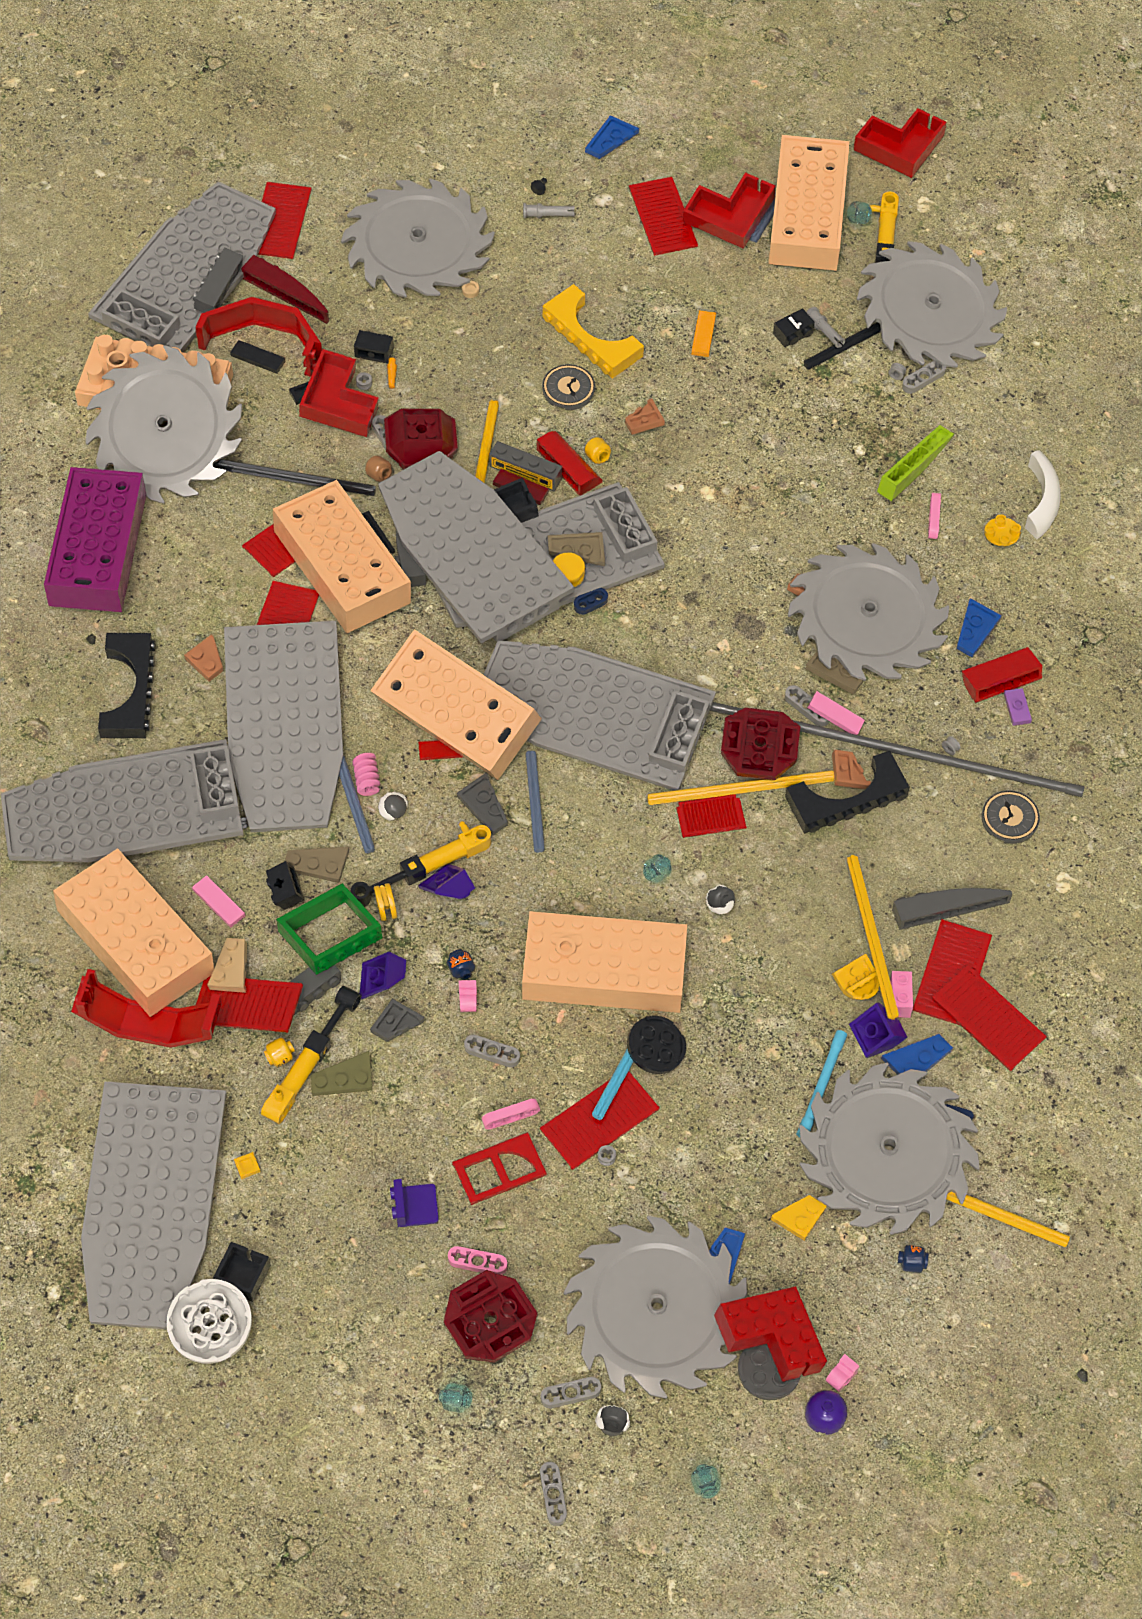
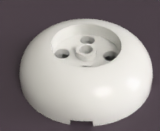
(186, 1314)

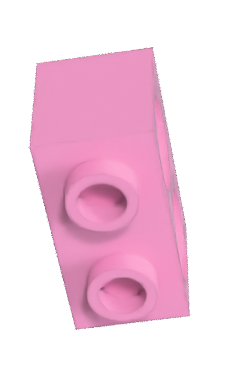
(902, 989)

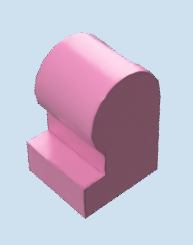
(467, 995)
(842, 1373)

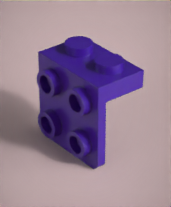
(414, 1204)

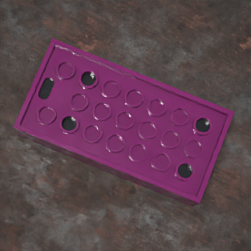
(95, 539)

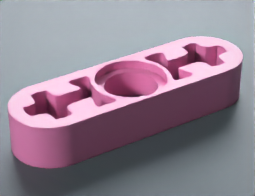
(934, 515)
(510, 1114)
(461, 1263)

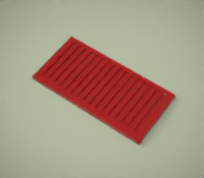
(662, 216)
(286, 226)
(269, 551)
(288, 604)
(951, 952)
(263, 1007)
(989, 1017)
(580, 1135)

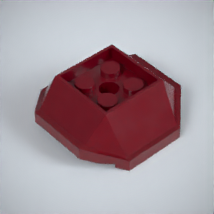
(418, 434)
(760, 727)
(487, 1297)

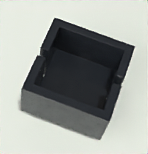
(518, 500)
(241, 1271)

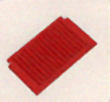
(710, 815)

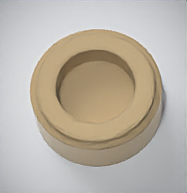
(470, 289)

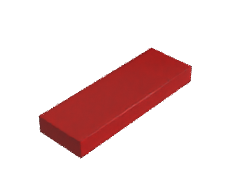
(435, 750)

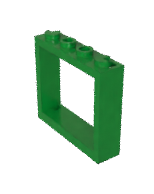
(317, 907)

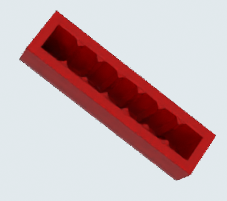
(574, 468)
(1002, 674)

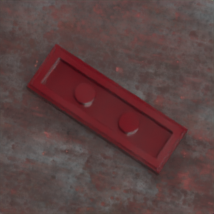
(537, 491)

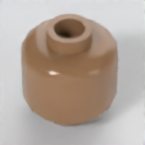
(378, 468)

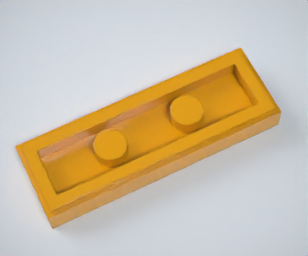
(703, 333)

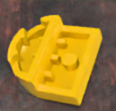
(857, 979)

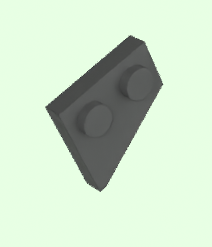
(395, 1021)

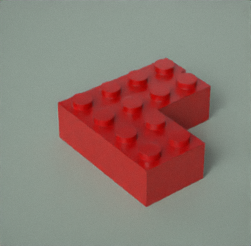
(900, 148)
(733, 217)
(331, 399)
(780, 1323)

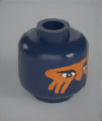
(460, 964)
(913, 1259)

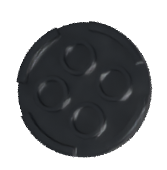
(656, 1045)

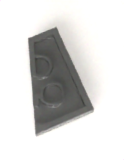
(483, 803)

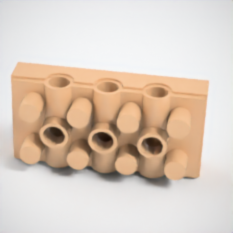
(112, 354)

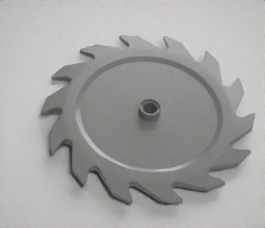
(417, 238)
(931, 304)
(159, 393)
(868, 611)
(884, 1181)
(634, 1335)

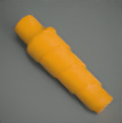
(391, 371)

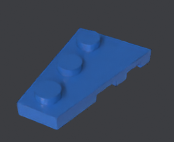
(977, 626)
(919, 1055)

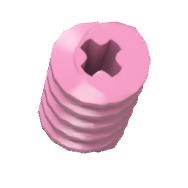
(366, 774)

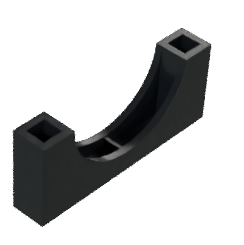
(131, 717)
(817, 811)

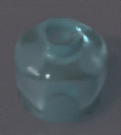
(859, 212)
(657, 868)
(455, 1397)
(705, 1481)

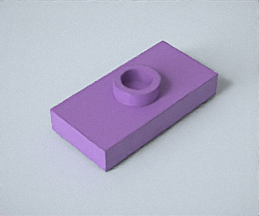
(1017, 707)

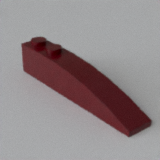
(283, 286)

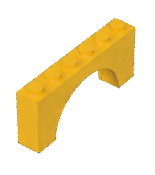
(610, 356)

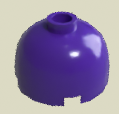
(826, 1412)

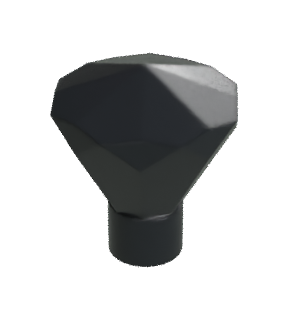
(538, 186)

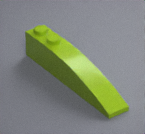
(913, 463)

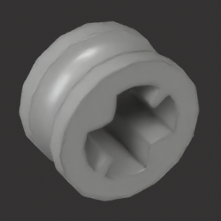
(897, 371)
(364, 376)
(951, 745)
(605, 1161)

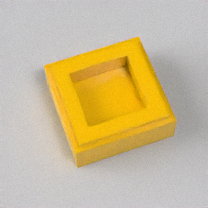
(247, 1165)

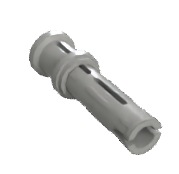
(539, 210)
(822, 324)

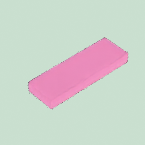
(835, 713)
(218, 901)

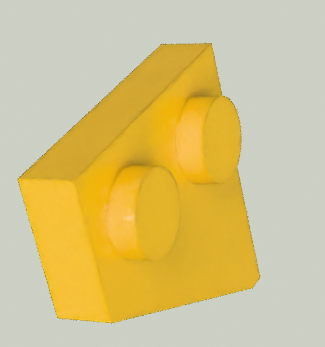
(800, 1216)

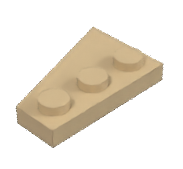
(230, 968)

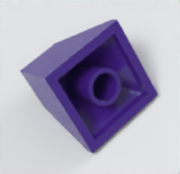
(449, 882)
(381, 973)
(877, 1032)

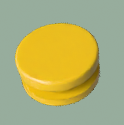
(571, 566)
(385, 901)

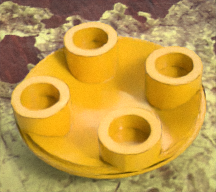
(1002, 531)

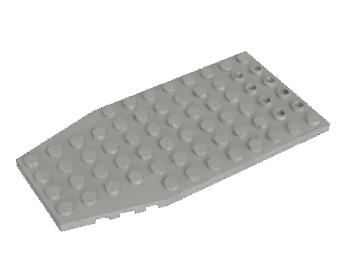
(157, 288)
(627, 539)
(473, 548)
(605, 709)
(284, 722)
(124, 804)
(149, 1199)

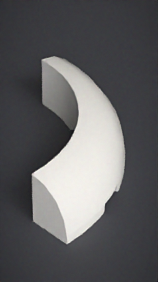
(1042, 517)

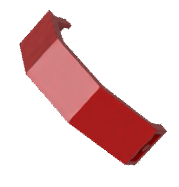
(264, 314)
(129, 1021)

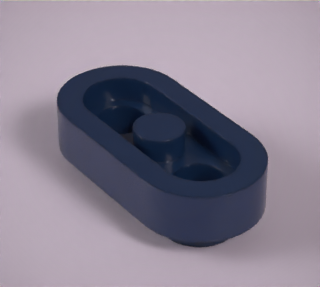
(589, 601)

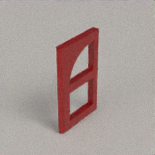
(520, 1146)

